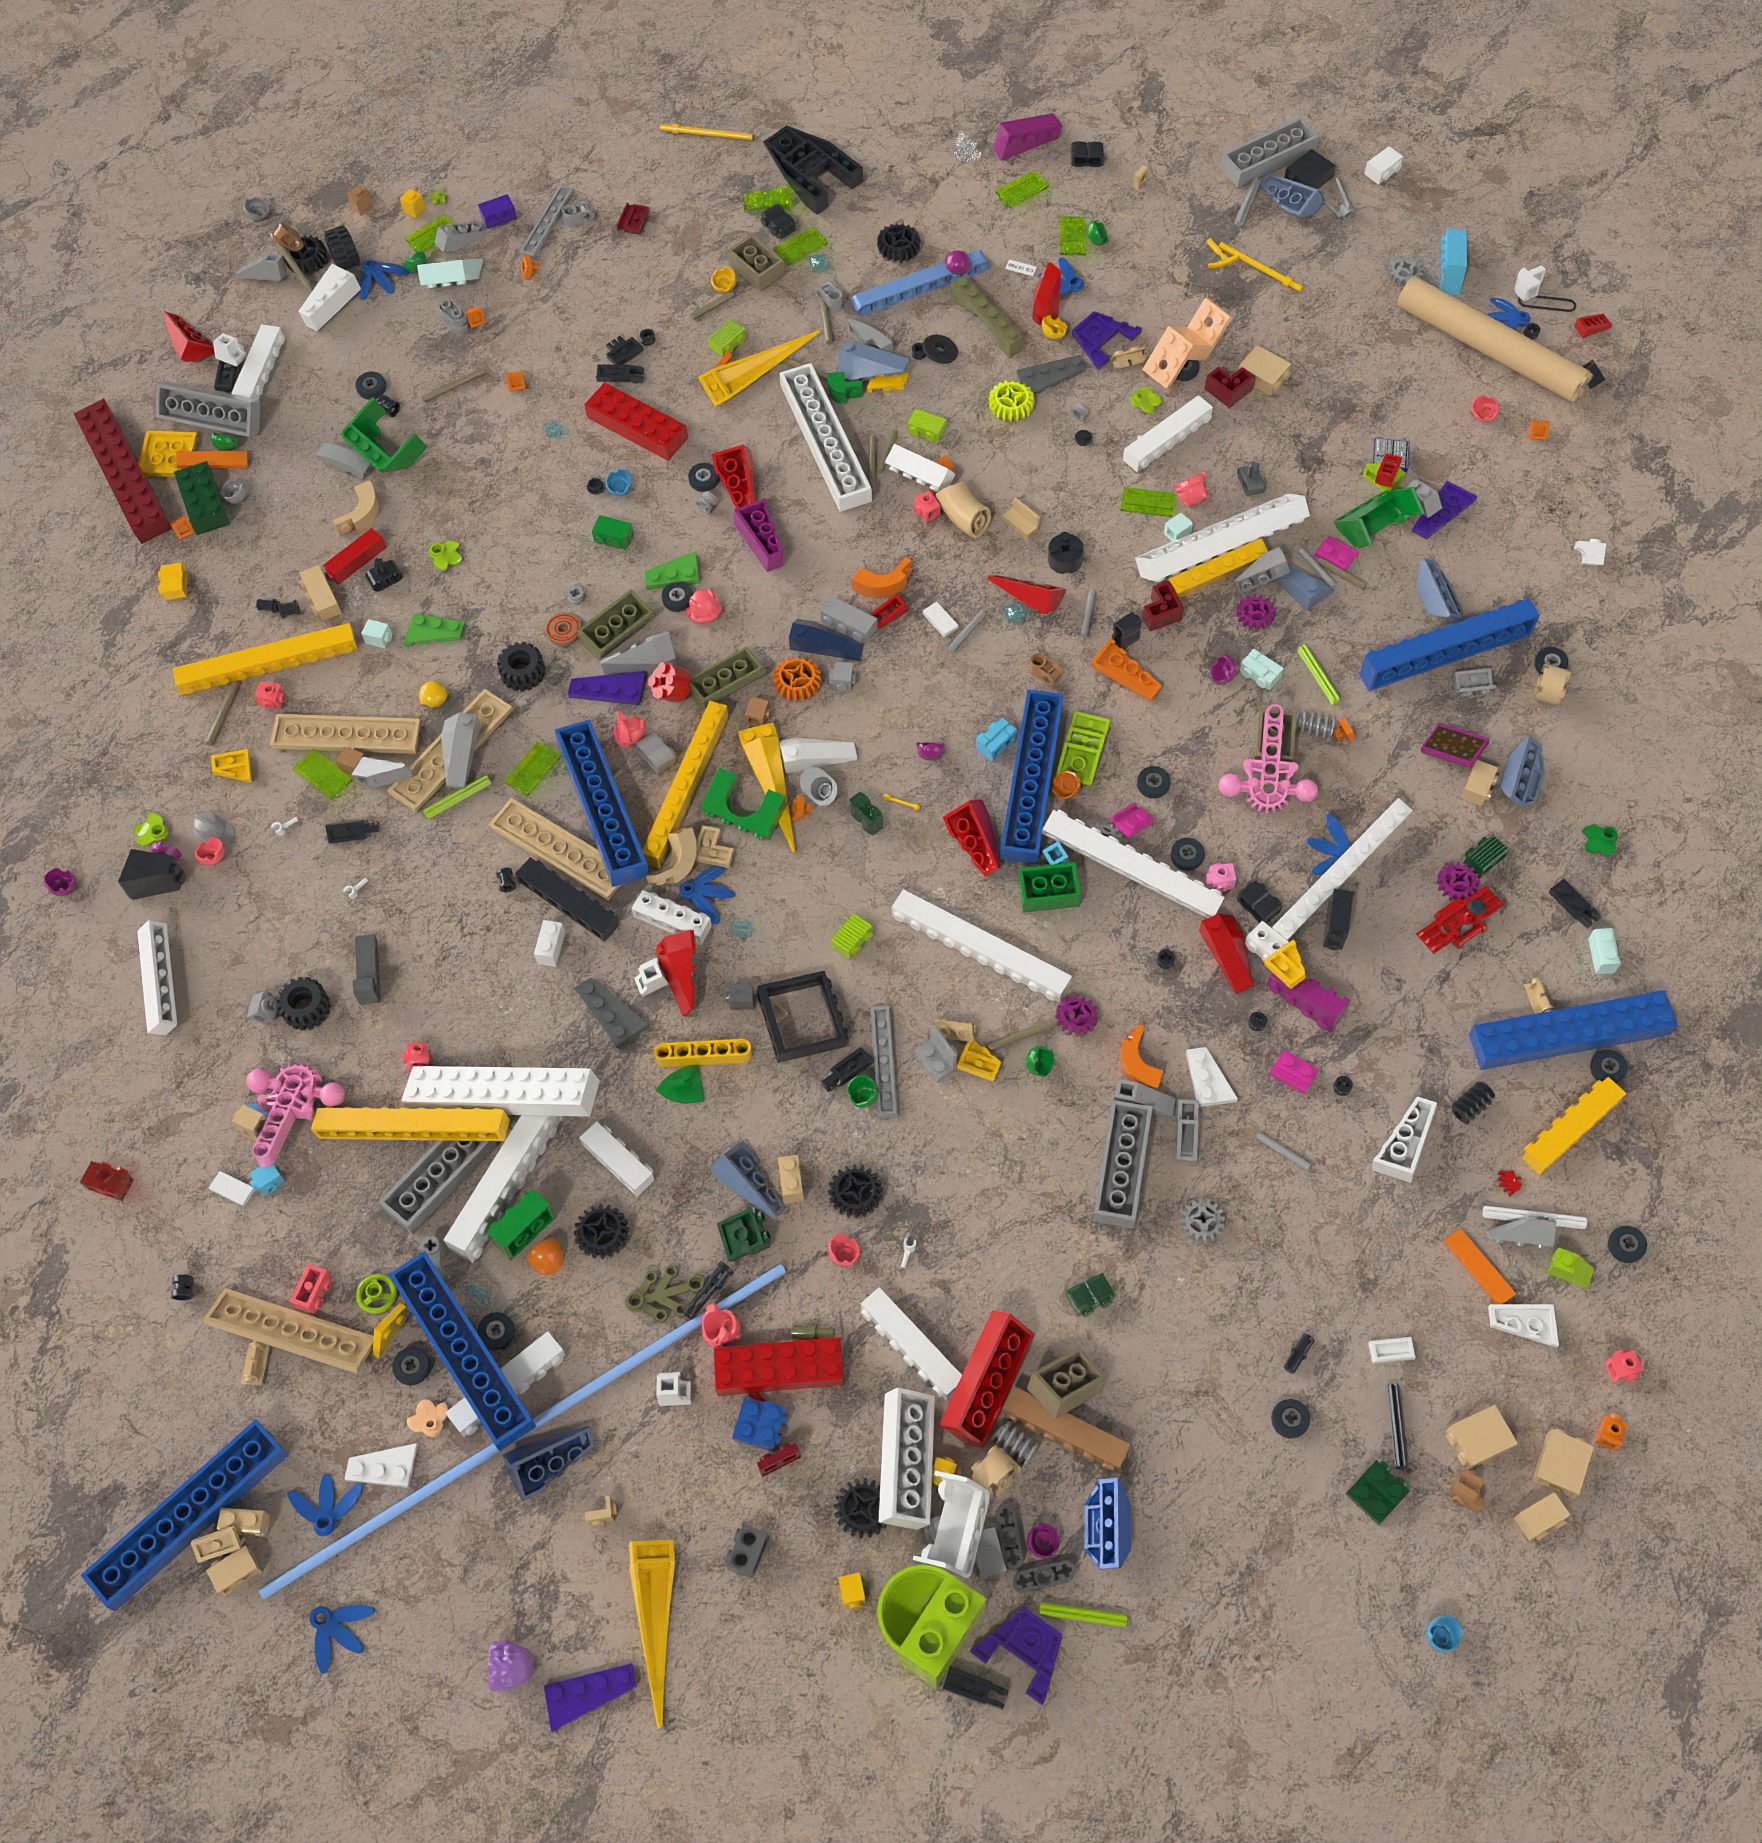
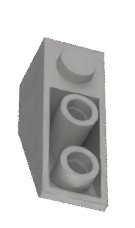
(456, 236)
(265, 268)
(1264, 569)
(377, 773)
(1143, 1095)
(1530, 1229)

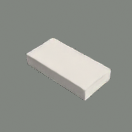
(940, 619)
(231, 1189)
(1391, 1350)

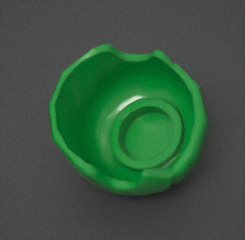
(1097, 233)
(418, 258)
(224, 442)
(1040, 1061)
(862, 1091)

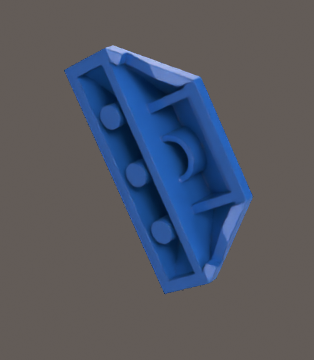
(1107, 1524)

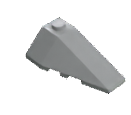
(642, 657)
(458, 747)

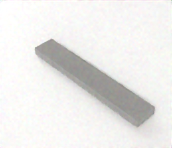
(546, 222)
(883, 1061)

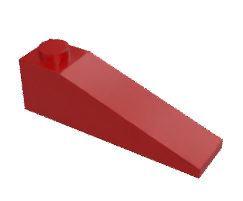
(1047, 294)
(187, 341)
(737, 474)
(1040, 597)
(974, 832)
(1228, 947)
(676, 962)

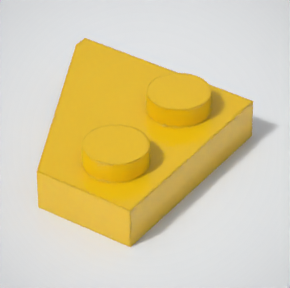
(888, 383)
(233, 765)
(1287, 965)
(979, 1061)
(387, 1329)

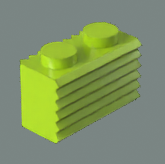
(727, 338)
(926, 425)
(852, 936)

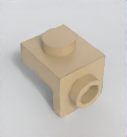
(600, 1517)

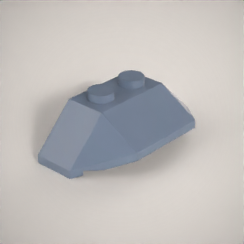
(1437, 591)
(1524, 773)

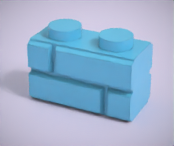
(996, 739)

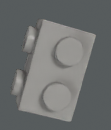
(1473, 681)

